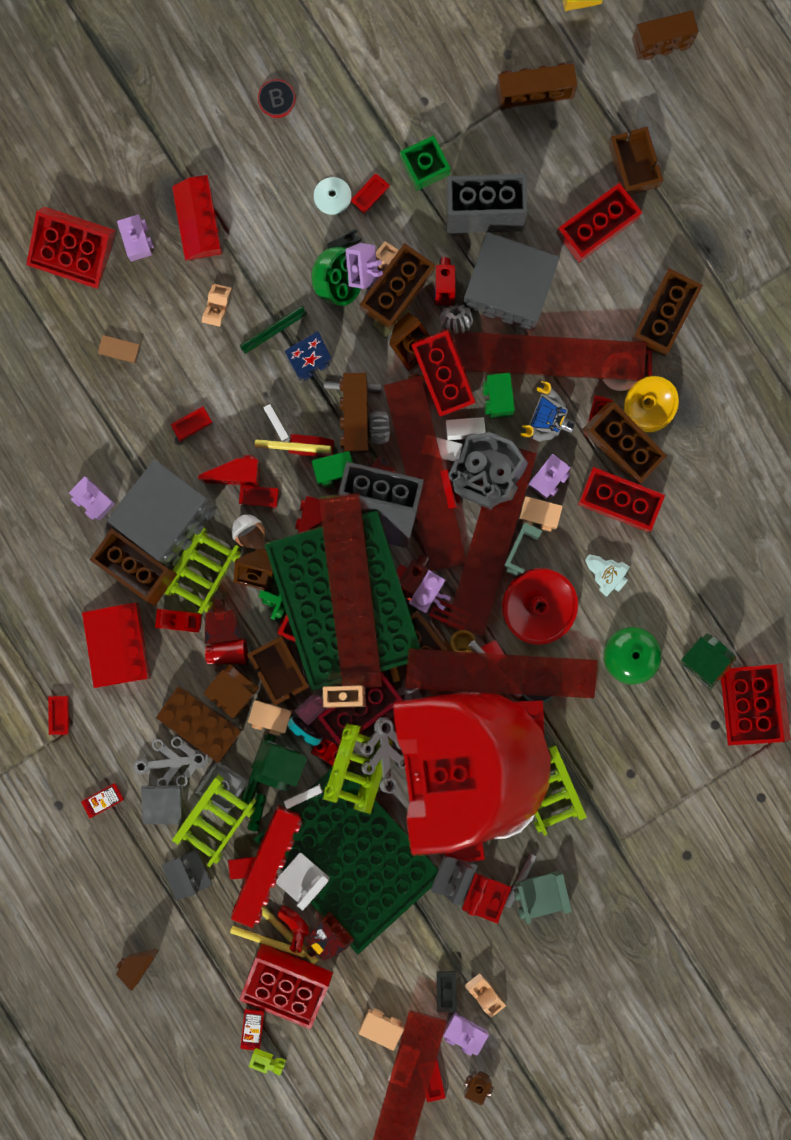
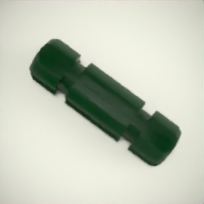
(256, 815)

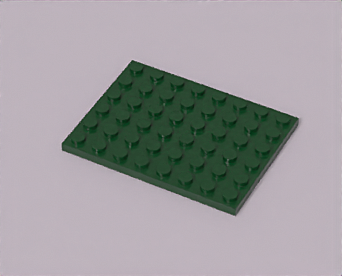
(304, 586)
(366, 859)

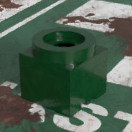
(708, 660)
(278, 765)

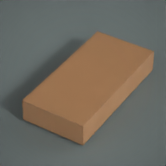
(118, 349)

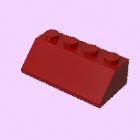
(197, 218)

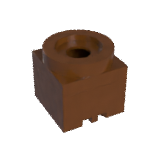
(231, 690)

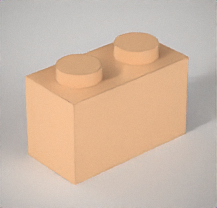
(540, 513)
(344, 696)
(269, 717)
(381, 1028)

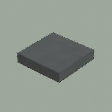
(161, 804)

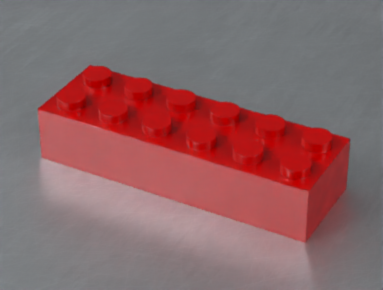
(265, 866)

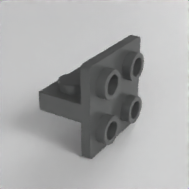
(186, 875)
(454, 879)

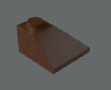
(405, 333)
(254, 570)
(134, 967)

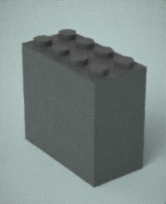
(486, 203)
(510, 281)
(390, 494)
(162, 514)

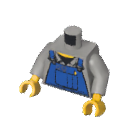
(548, 416)

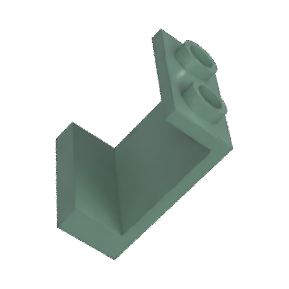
(528, 531)
(542, 896)

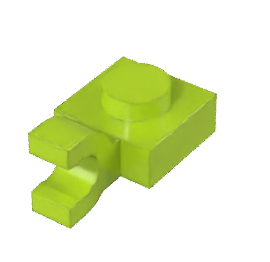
(263, 1062)

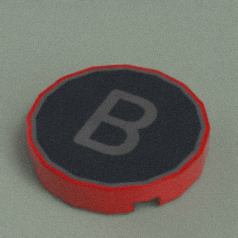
(276, 98)

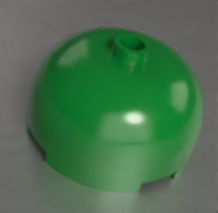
(330, 277)
(619, 659)

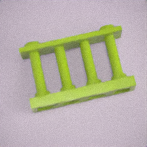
(192, 554)
(369, 783)
(567, 792)
(207, 804)

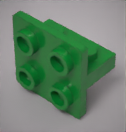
(271, 600)

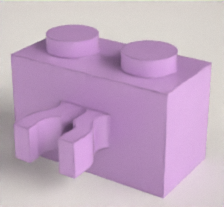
(135, 237)
(362, 265)
(549, 476)
(91, 498)
(427, 592)
(465, 1034)

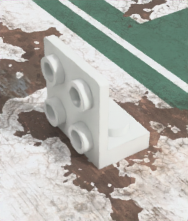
(302, 880)

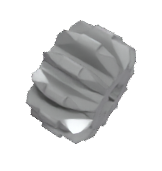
(456, 318)
(379, 427)

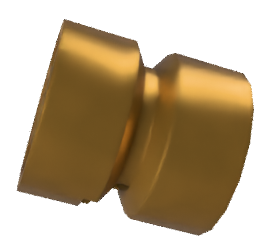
(461, 640)

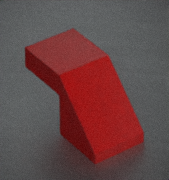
(305, 439)
(178, 620)

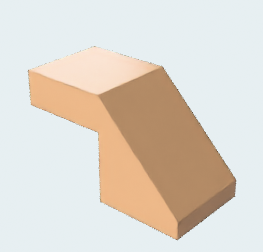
(217, 305)
(485, 995)

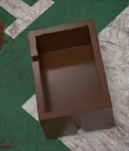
(665, 35)
(634, 161)
(279, 670)

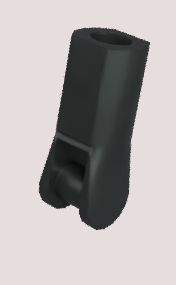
(341, 241)

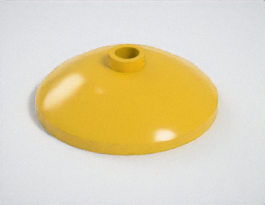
(659, 408)

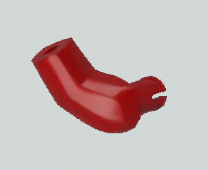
(297, 927)

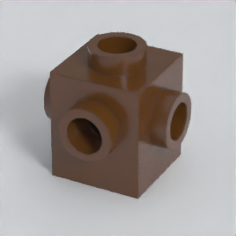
(475, 1093)

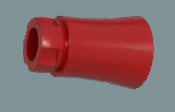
(227, 653)

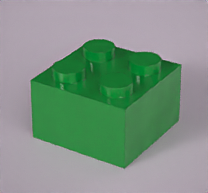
(425, 163)
(499, 396)
(330, 469)

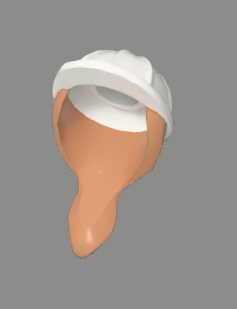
(249, 532)

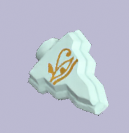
(607, 573)

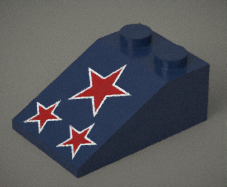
(308, 356)

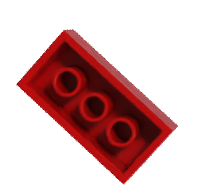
(599, 222)
(444, 372)
(621, 499)

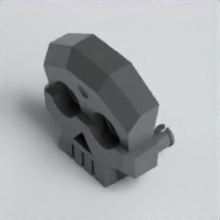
(494, 456)

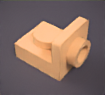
(385, 254)

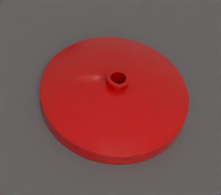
(553, 614)

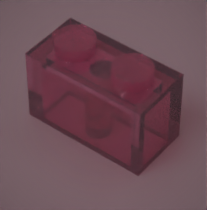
(311, 709)

